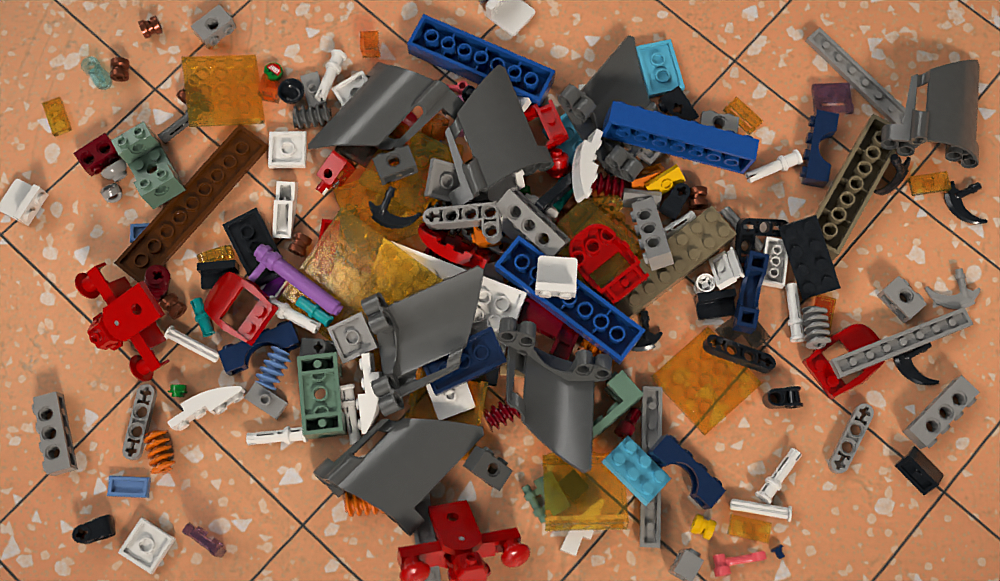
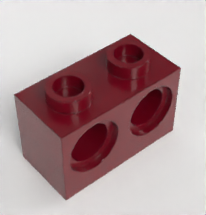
(95, 150)

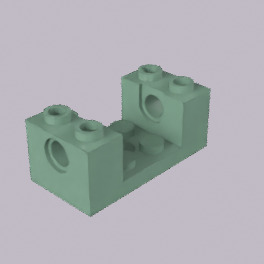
(142, 152)
(625, 396)
(321, 416)

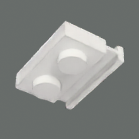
(726, 268)

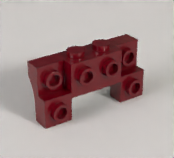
(551, 327)

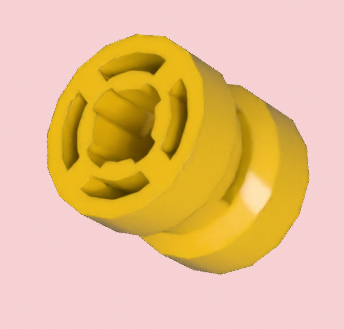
(703, 526)

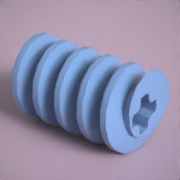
(273, 368)

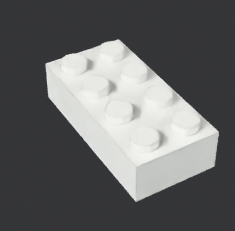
(777, 262)

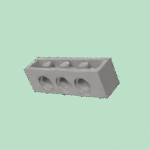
(543, 224)
(652, 234)
(917, 430)
(63, 440)

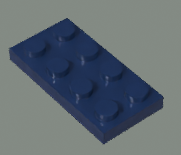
(479, 357)

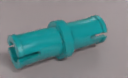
(314, 311)
(201, 317)

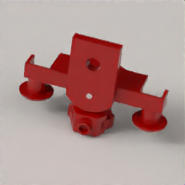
(128, 315)
(460, 547)

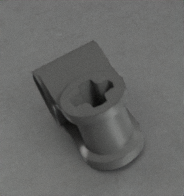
(313, 346)

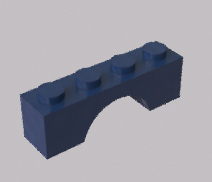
(816, 169)
(747, 304)
(237, 356)
(705, 488)

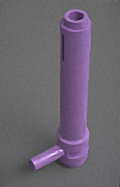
(275, 262)

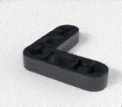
(750, 234)

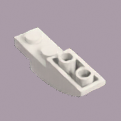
(583, 166)
(212, 400)
(368, 402)

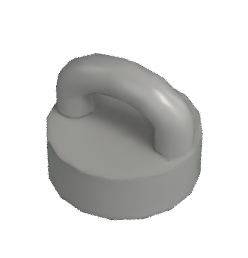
(109, 191)

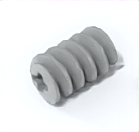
(815, 326)

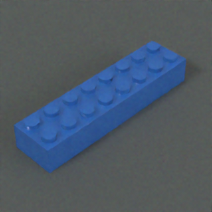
(476, 58)
(679, 137)
(585, 314)

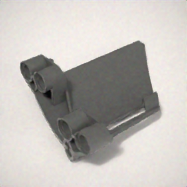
(614, 81)
(383, 105)
(948, 114)
(496, 137)
(420, 332)
(555, 392)
(400, 465)

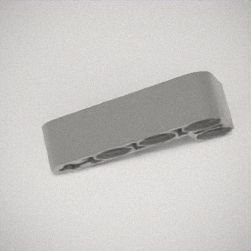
(462, 221)

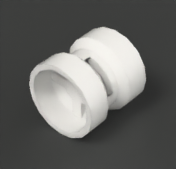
(704, 281)

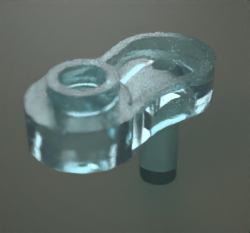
(98, 75)

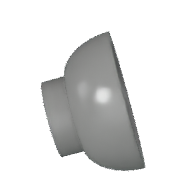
(115, 171)

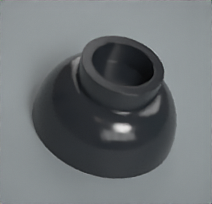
(291, 91)

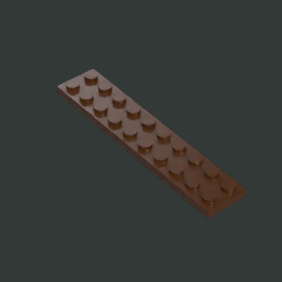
(190, 208)

